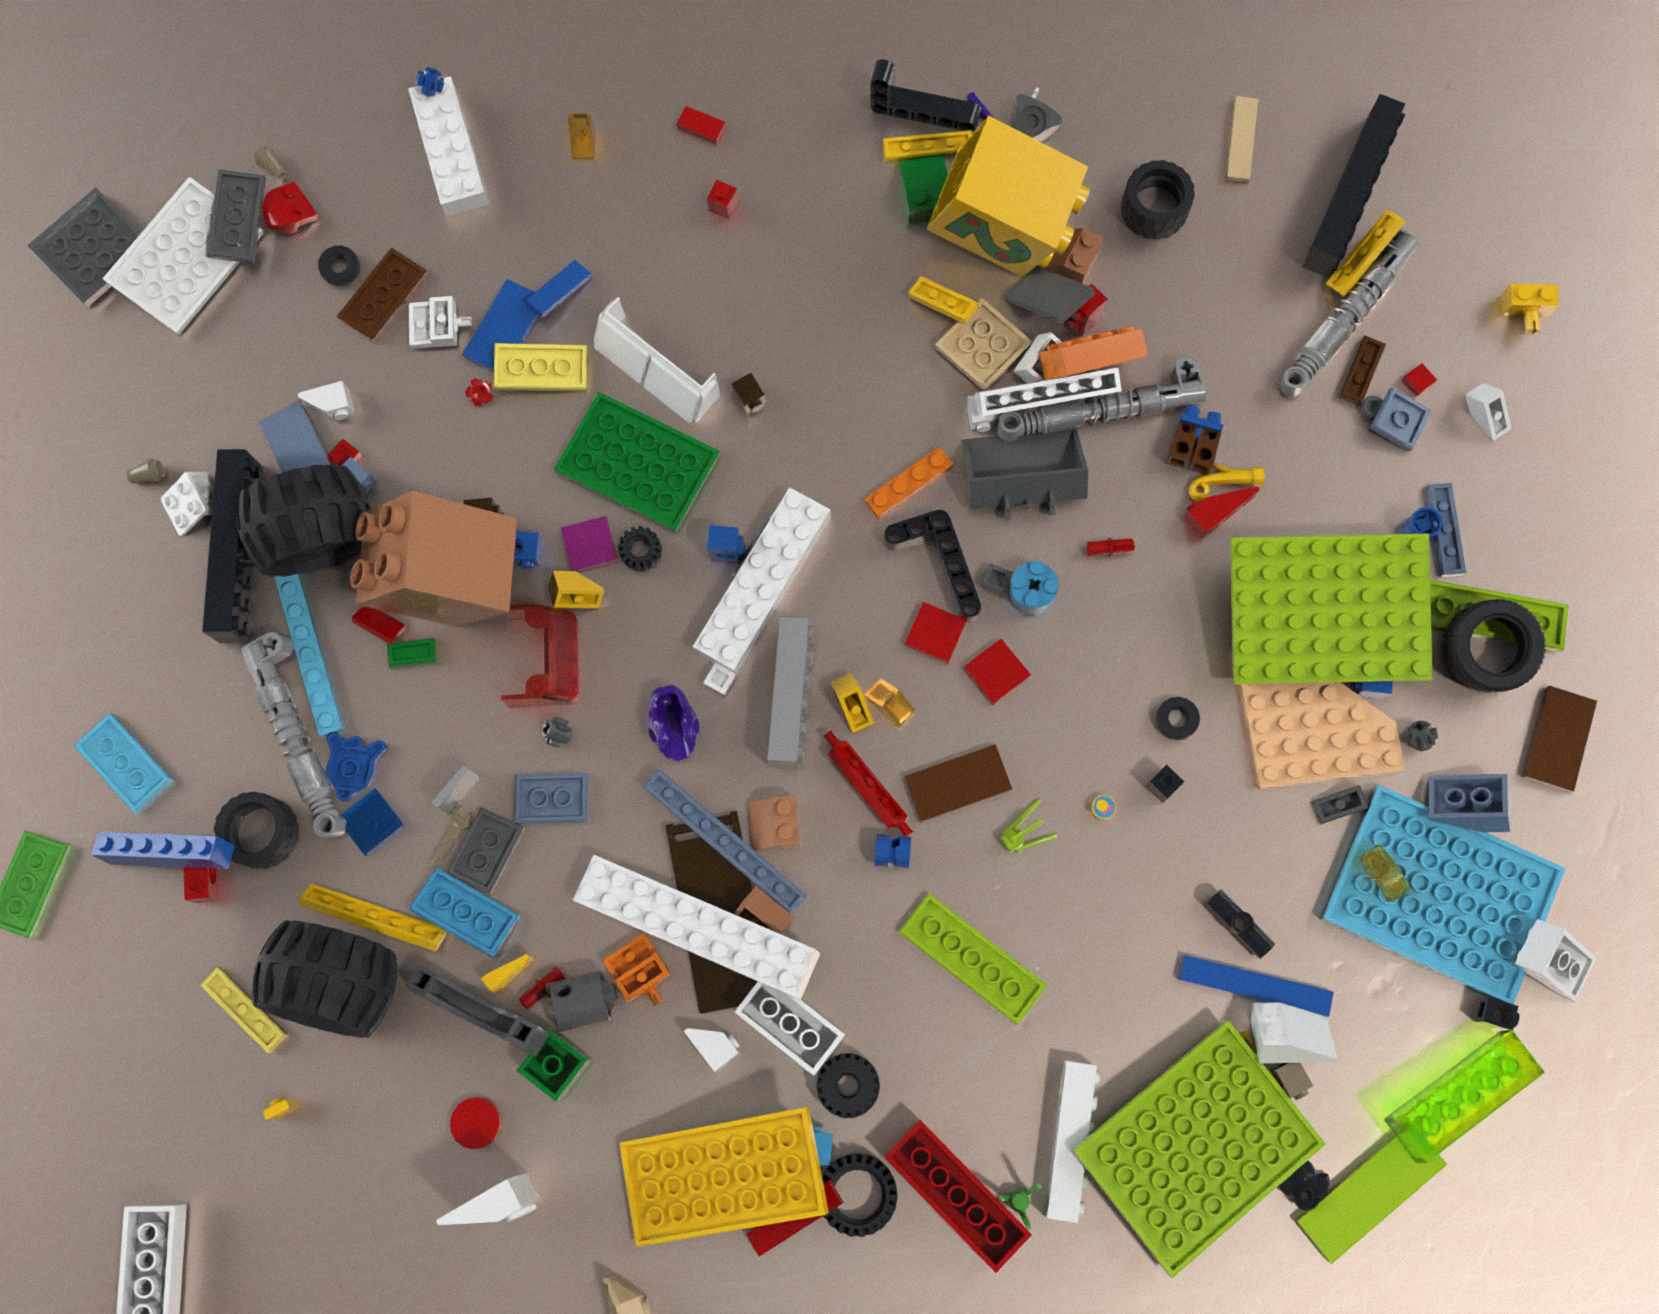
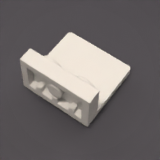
(189, 500)

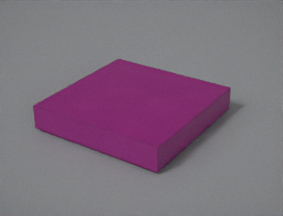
(589, 544)

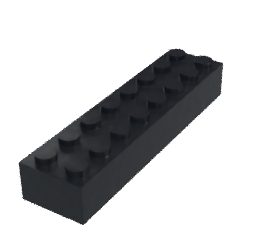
(1355, 186)
(229, 567)

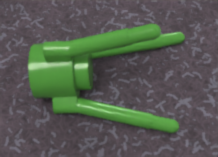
(1020, 1201)

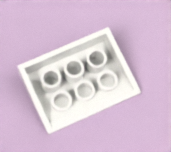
(506, 1200)

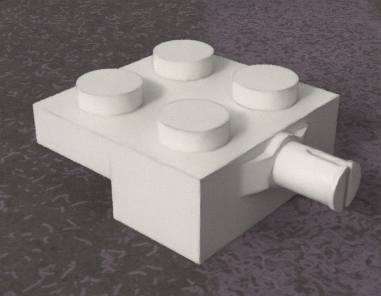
(435, 323)

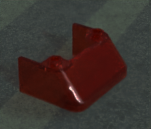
(561, 657)

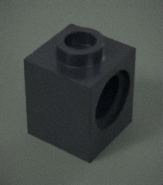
(1165, 783)
(1486, 1014)

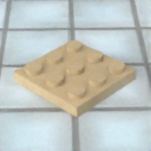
(984, 345)

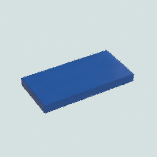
(505, 322)

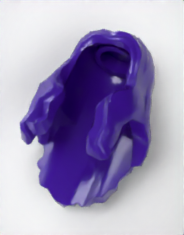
(672, 722)

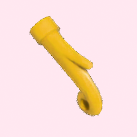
(1227, 476)

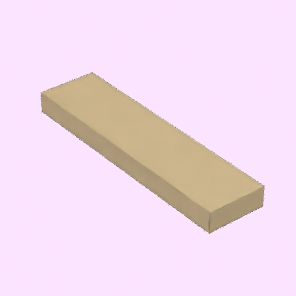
(1242, 139)

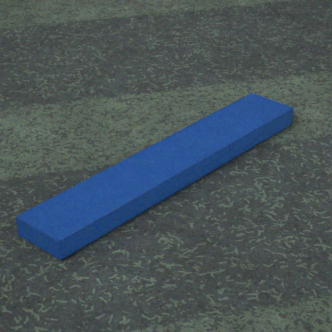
(1256, 985)

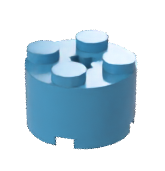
(1033, 575)

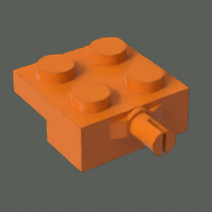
(637, 969)

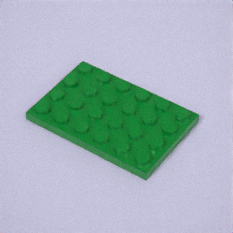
(637, 462)

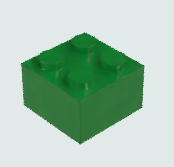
(555, 1066)

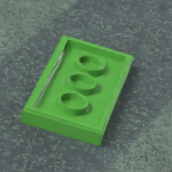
(30, 882)

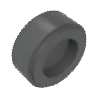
(1370, 407)

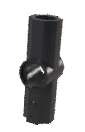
(1252, 935)

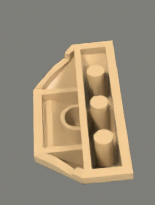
(624, 1298)

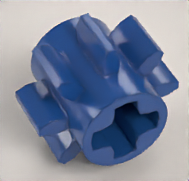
(430, 81)

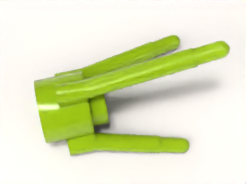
(1014, 838)

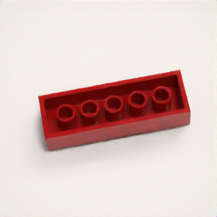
(958, 1196)

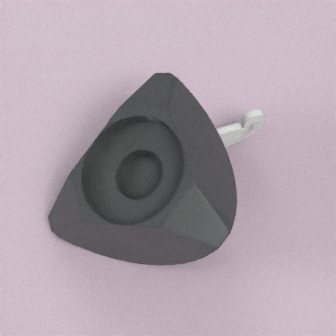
(1034, 117)

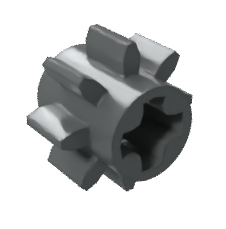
(556, 732)
(1421, 735)

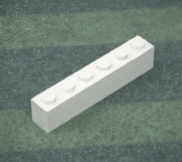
(1048, 392)
(1072, 1127)

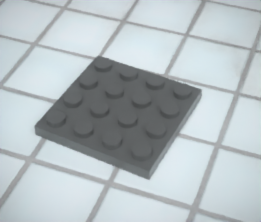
(86, 245)

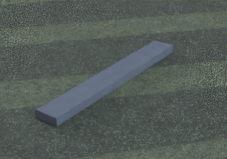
(725, 841)

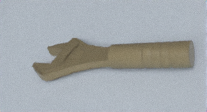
(457, 824)

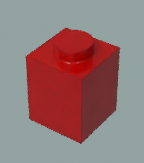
(722, 199)

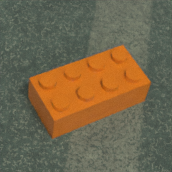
(1093, 352)

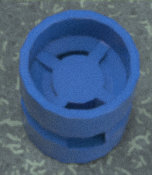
(1423, 521)
(892, 851)

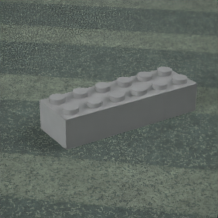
(789, 692)

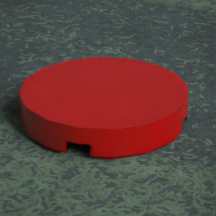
(475, 1123)

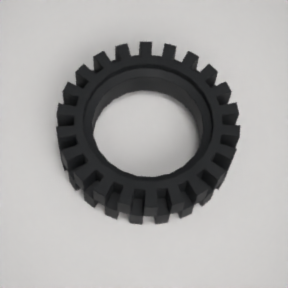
(888, 1203)

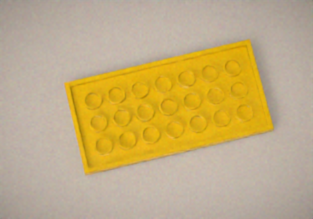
(723, 1177)

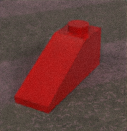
(1216, 509)

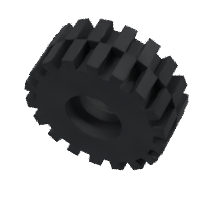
(828, 1089)

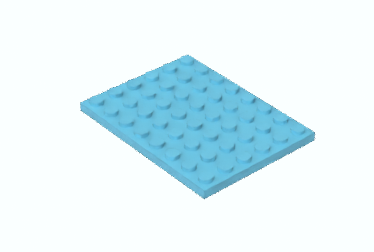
(1466, 897)

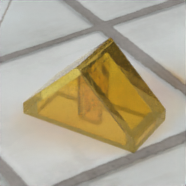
(582, 135)
(890, 702)

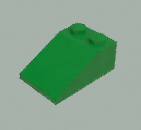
(922, 186)

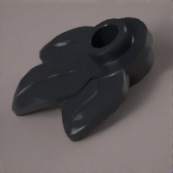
(1307, 1181)

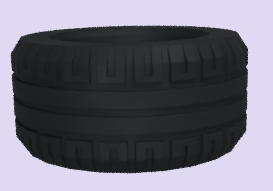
(1525, 630)

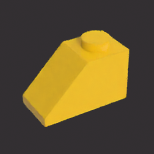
(574, 590)
(852, 702)

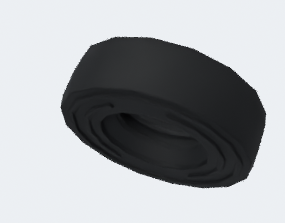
(338, 252)
(1188, 708)

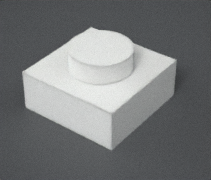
(719, 679)

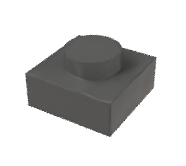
(996, 579)

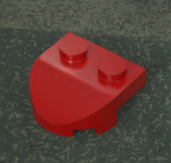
(287, 209)

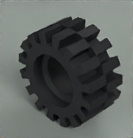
(640, 535)

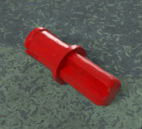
(1110, 547)
(539, 990)

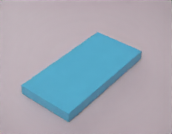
(123, 763)

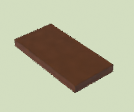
(382, 295)
(1560, 739)
(958, 783)

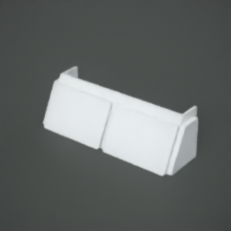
(652, 368)

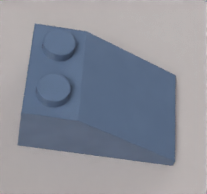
(1471, 801)

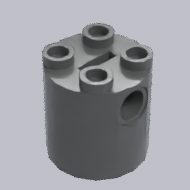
(581, 1001)

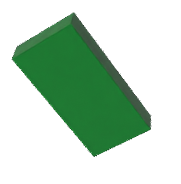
(412, 653)

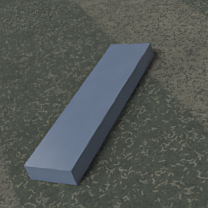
(1448, 540)

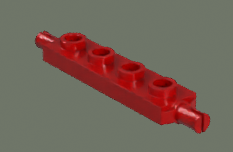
(867, 784)

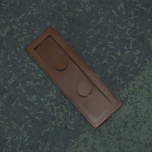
(1362, 370)

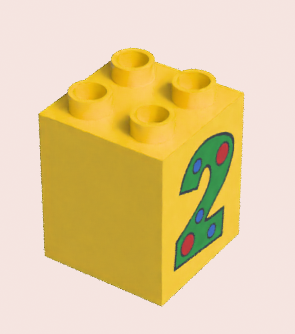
(1009, 198)

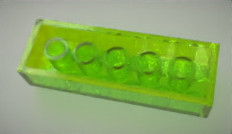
(1464, 1096)

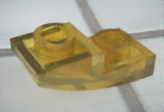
(1385, 872)

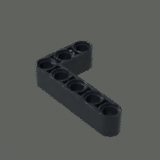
(918, 105)
(946, 556)

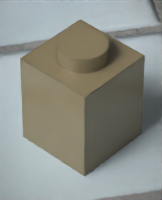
(1292, 1079)

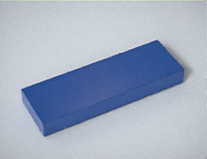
(558, 288)

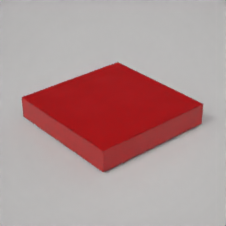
(935, 632)
(997, 671)

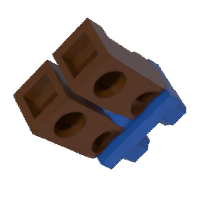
(1195, 432)

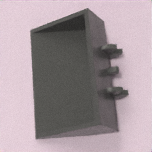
(1025, 471)

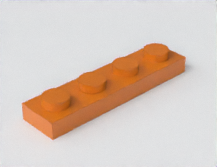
(908, 482)

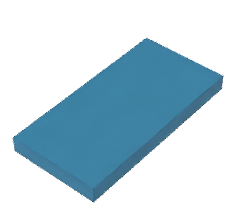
(464, 912)

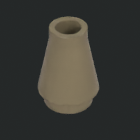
(269, 162)
(148, 471)

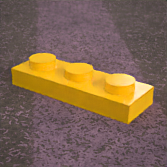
(943, 300)

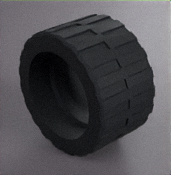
(1164, 176)
(284, 837)

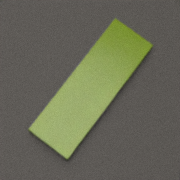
(1451, 598)
(973, 958)
(1366, 1198)

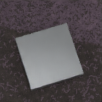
(455, 789)

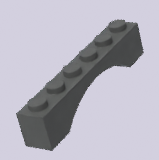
(477, 1011)

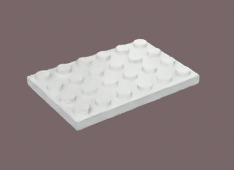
(168, 262)

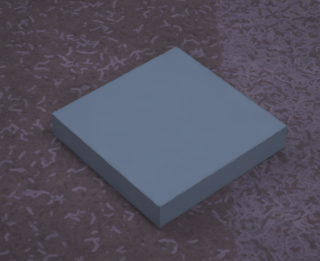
(1400, 419)

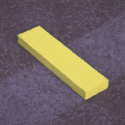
(241, 1009)

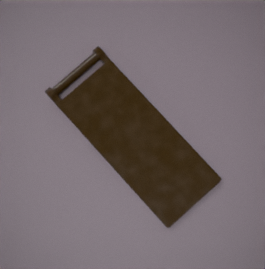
(715, 880)

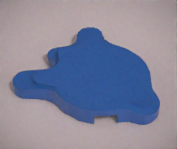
(351, 765)

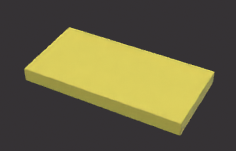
(540, 367)

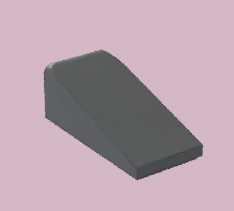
(1340, 804)

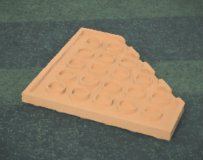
(1317, 734)

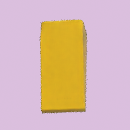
(500, 977)

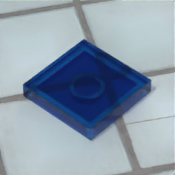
(371, 822)

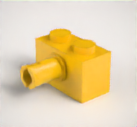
(1530, 302)

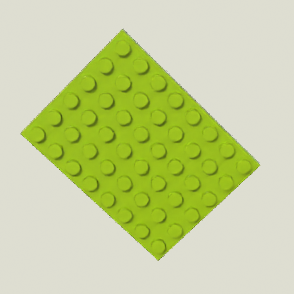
(1331, 608)
(1199, 1148)

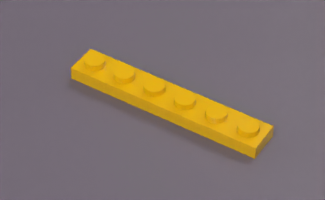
(372, 917)

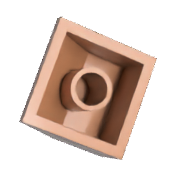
(1078, 256)
(774, 823)
(764, 911)

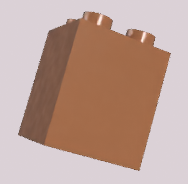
(434, 559)

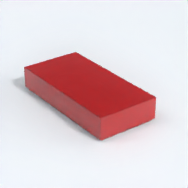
(701, 124)
(378, 624)

